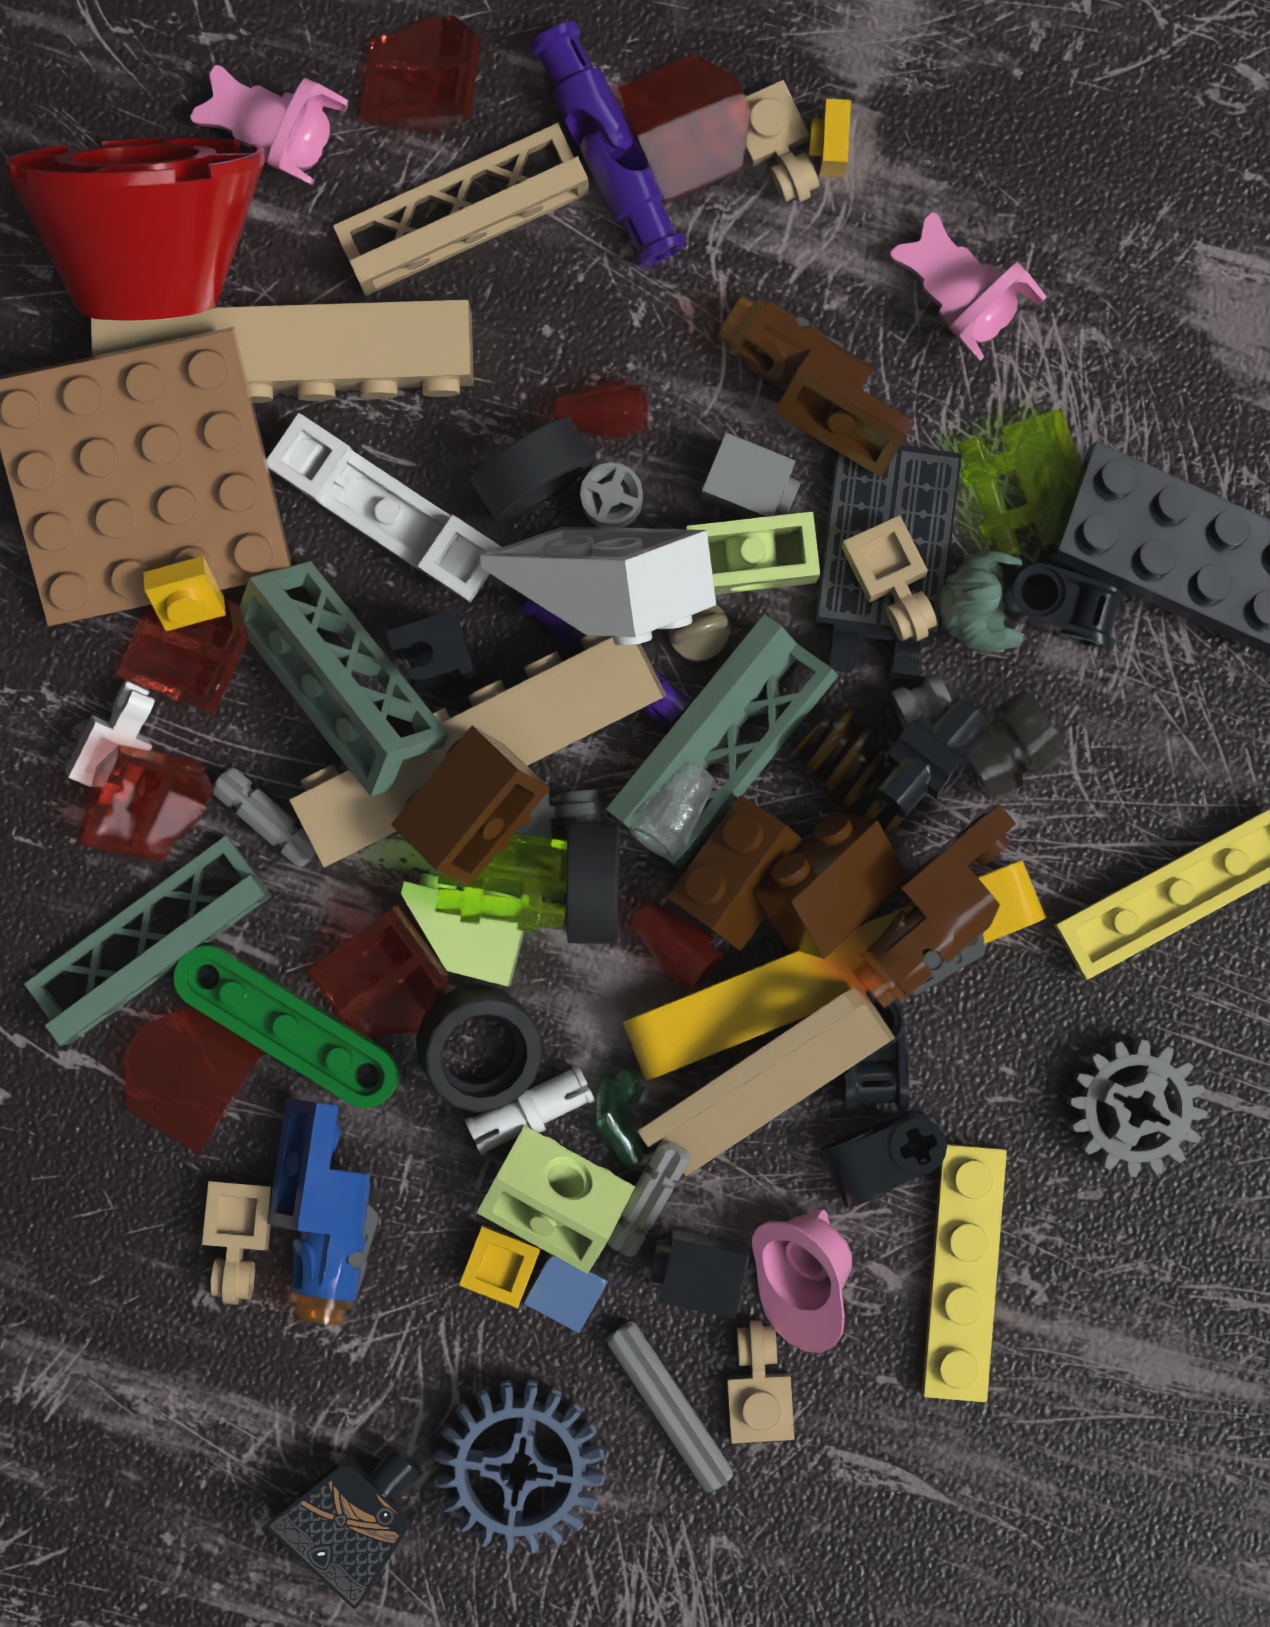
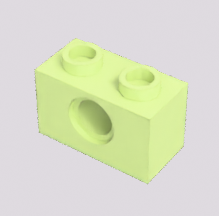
(762, 552)
(556, 1199)

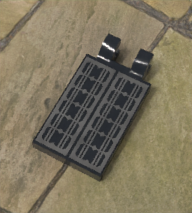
(923, 491)

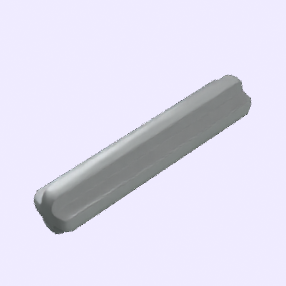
(670, 1407)

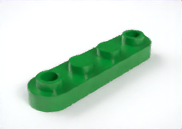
(286, 1026)

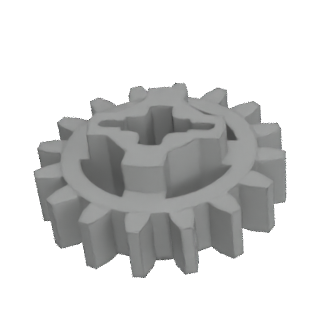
(1148, 1080)

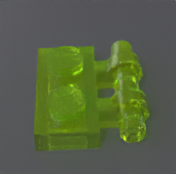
(1045, 470)
(528, 868)

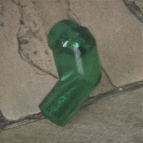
(611, 1117)

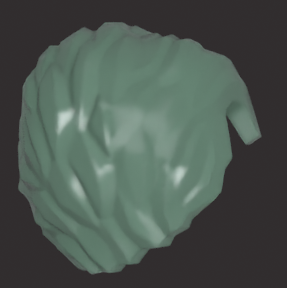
(974, 603)

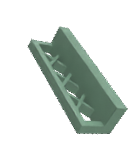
(321, 676)
(716, 720)
(160, 958)

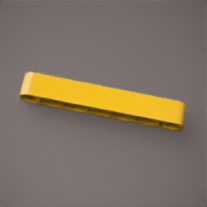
(791, 986)

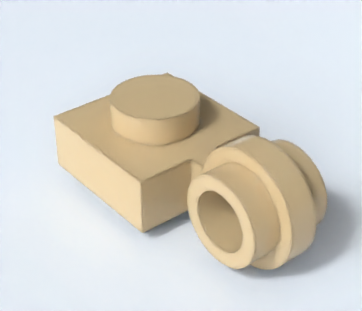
(772, 133)
(885, 564)
(236, 1220)
(759, 1402)

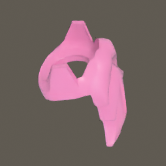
(287, 126)
(971, 297)

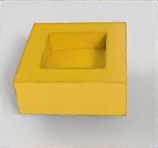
(831, 137)
(184, 593)
(500, 1266)

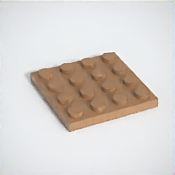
(138, 469)

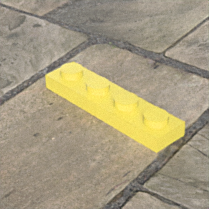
(1169, 897)
(964, 1273)

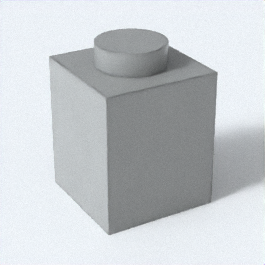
(750, 480)

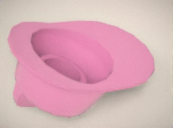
(802, 1279)

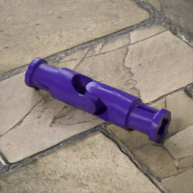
(586, 103)

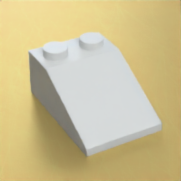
(611, 577)

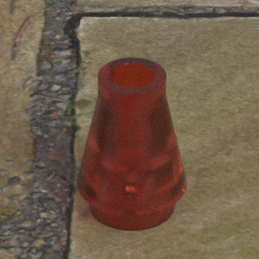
(607, 410)
(677, 946)

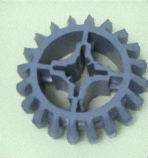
(491, 1461)

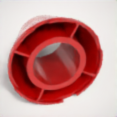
(140, 220)

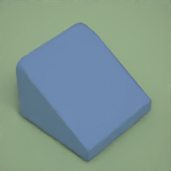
(566, 1292)

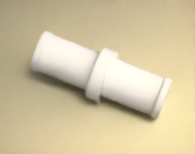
(530, 1110)

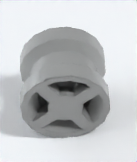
(614, 485)
(924, 700)

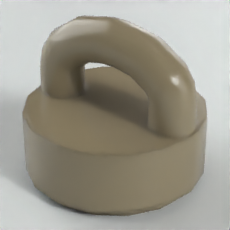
(703, 637)

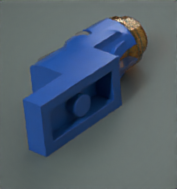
(326, 1208)

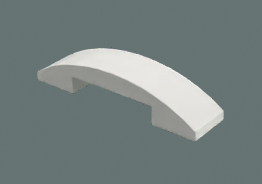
(381, 507)

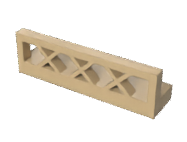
(468, 222)
(772, 1079)

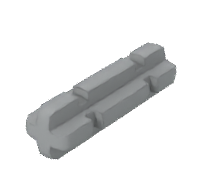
(264, 816)
(649, 1197)

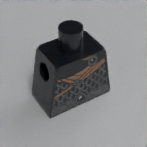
(349, 1521)

